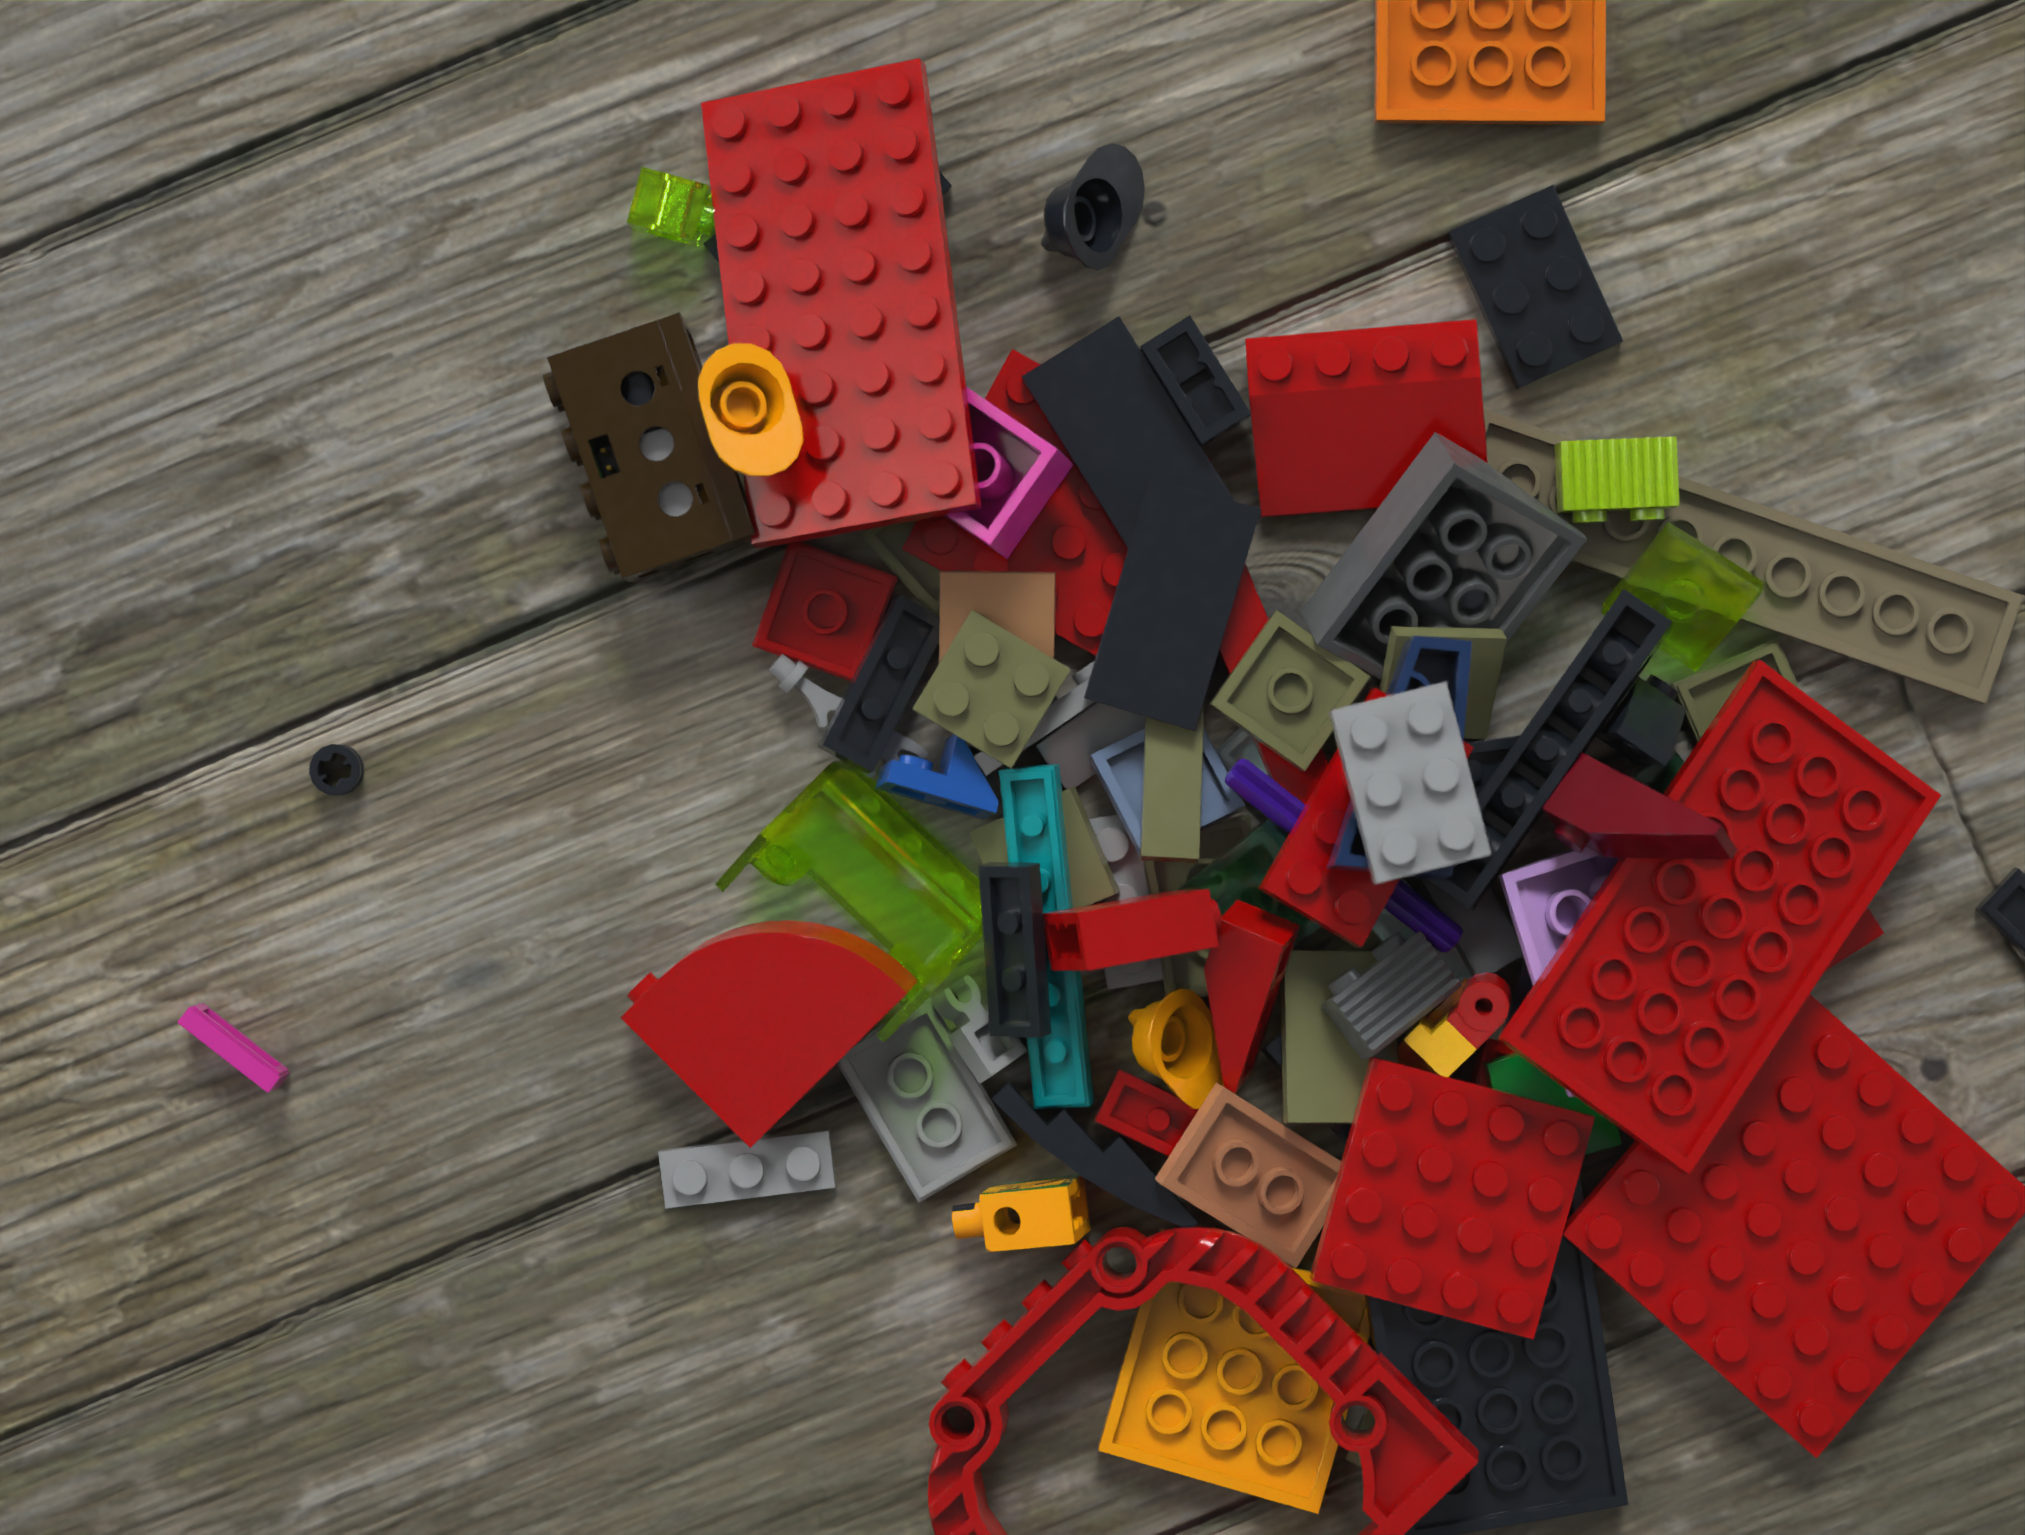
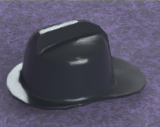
(1096, 208)

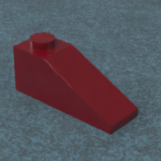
(1629, 820)

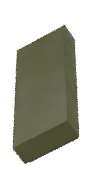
(1171, 792)

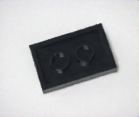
(1534, 287)

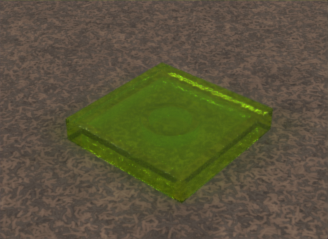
(1692, 589)

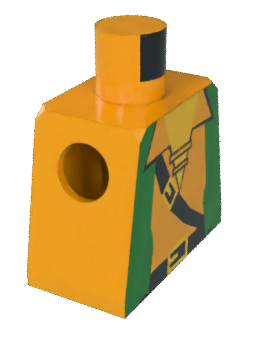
(1049, 1211)

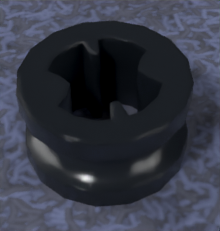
(344, 785)

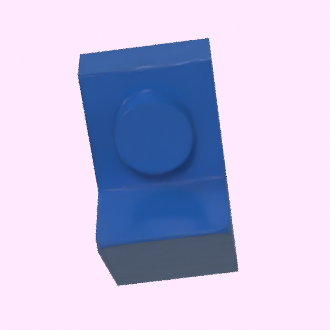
(955, 787)

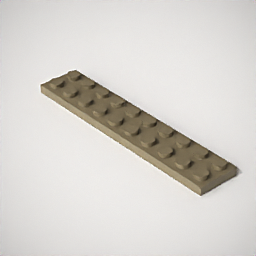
(1815, 579)

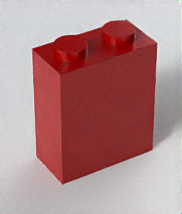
(1131, 930)

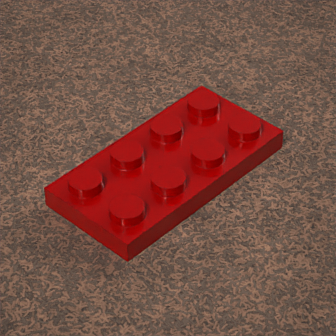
(1298, 877)

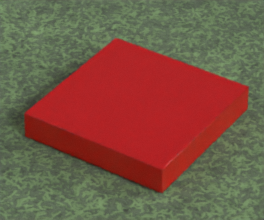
(823, 610)

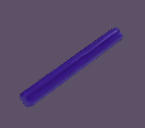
(1285, 809)

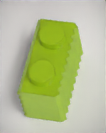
(1617, 476)

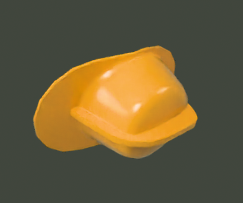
(750, 410)
(1178, 1045)

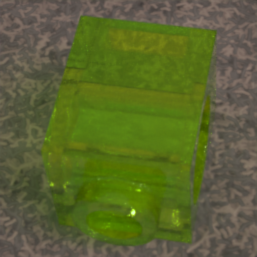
(671, 207)

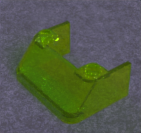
(879, 871)

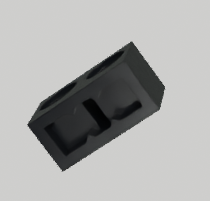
(1195, 381)

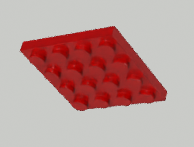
(1065, 538)
(1452, 1197)

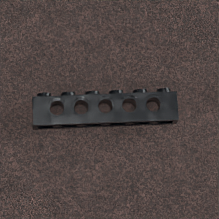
(1557, 736)

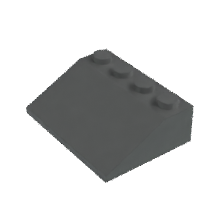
(1443, 552)

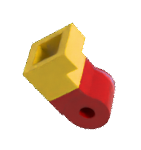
(1464, 1026)

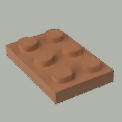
(1253, 1174)

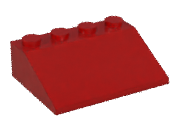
(1355, 407)

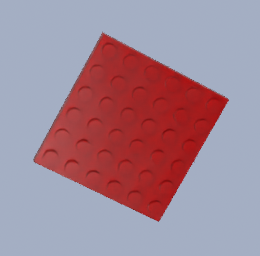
(1808, 1229)

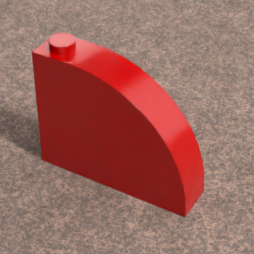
(765, 1014)

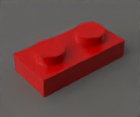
(1144, 1112)

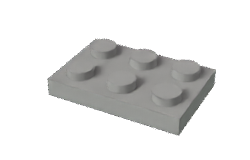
(1409, 783)

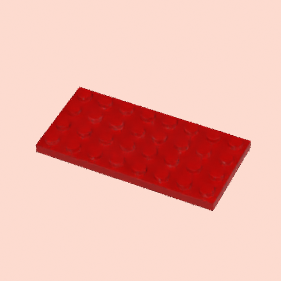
(848, 281)
(1703, 963)

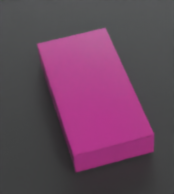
(234, 1047)

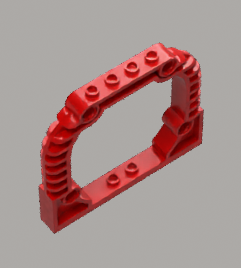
(1405, 1456)

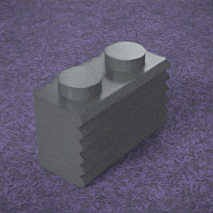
(1390, 993)

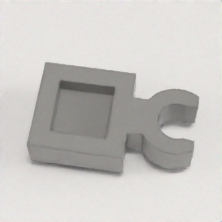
(980, 1051)

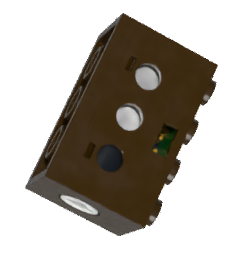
(660, 477)

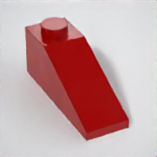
(1244, 984)

